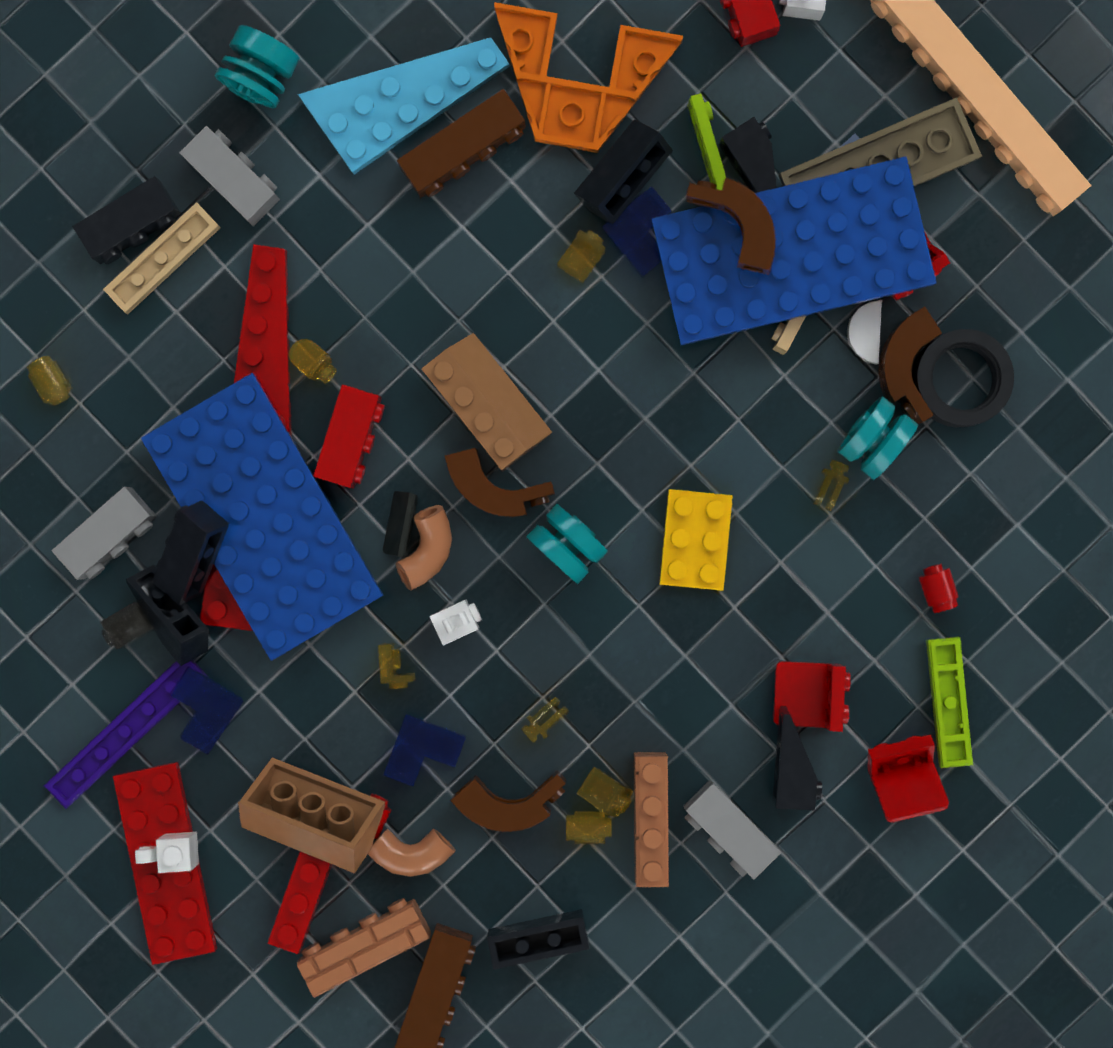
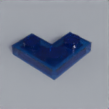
(632, 230)
(213, 708)
(421, 740)

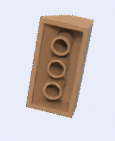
(487, 401)
(311, 814)

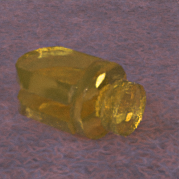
(312, 360)
(835, 473)
(534, 728)

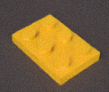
(695, 539)

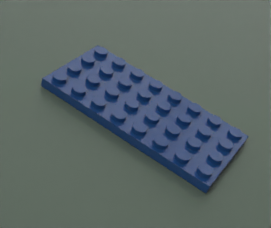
(834, 247)
(283, 542)

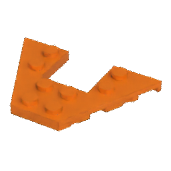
(574, 111)

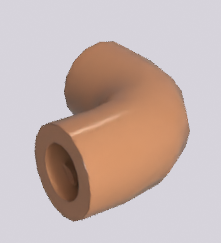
(432, 548)
(414, 858)

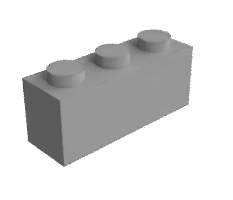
(231, 174)
(105, 534)
(730, 830)

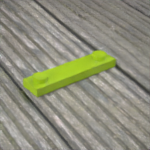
(701, 115)
(949, 702)

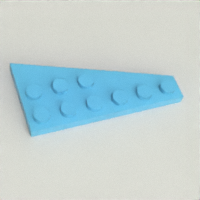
(387, 106)

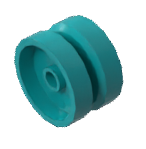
(881, 441)
(567, 543)

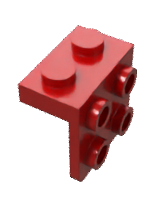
(812, 694)
(907, 778)

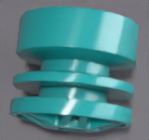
(255, 70)

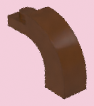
(749, 213)
(897, 361)
(478, 490)
(503, 814)

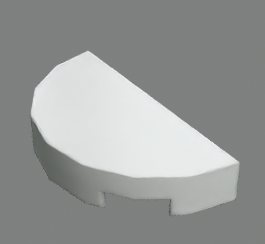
(864, 332)

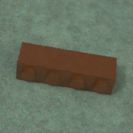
(462, 144)
(435, 988)

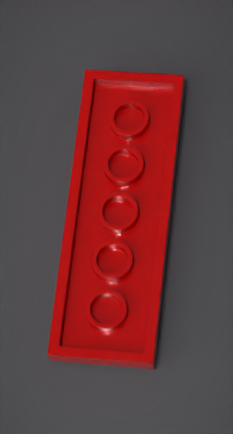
(171, 902)

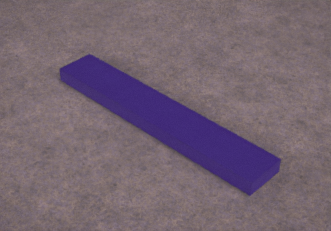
(118, 737)

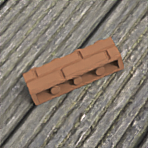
(651, 819)
(363, 947)

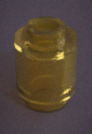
(49, 380)
(588, 827)

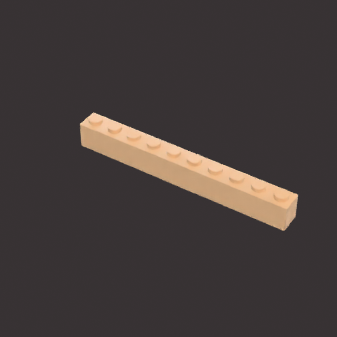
(985, 100)

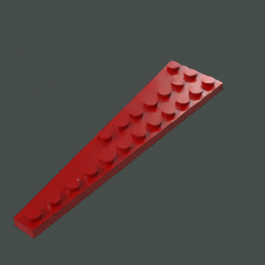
(266, 354)

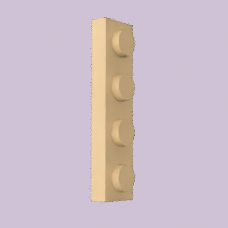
(161, 258)

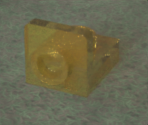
(582, 255)
(390, 661)
(605, 793)

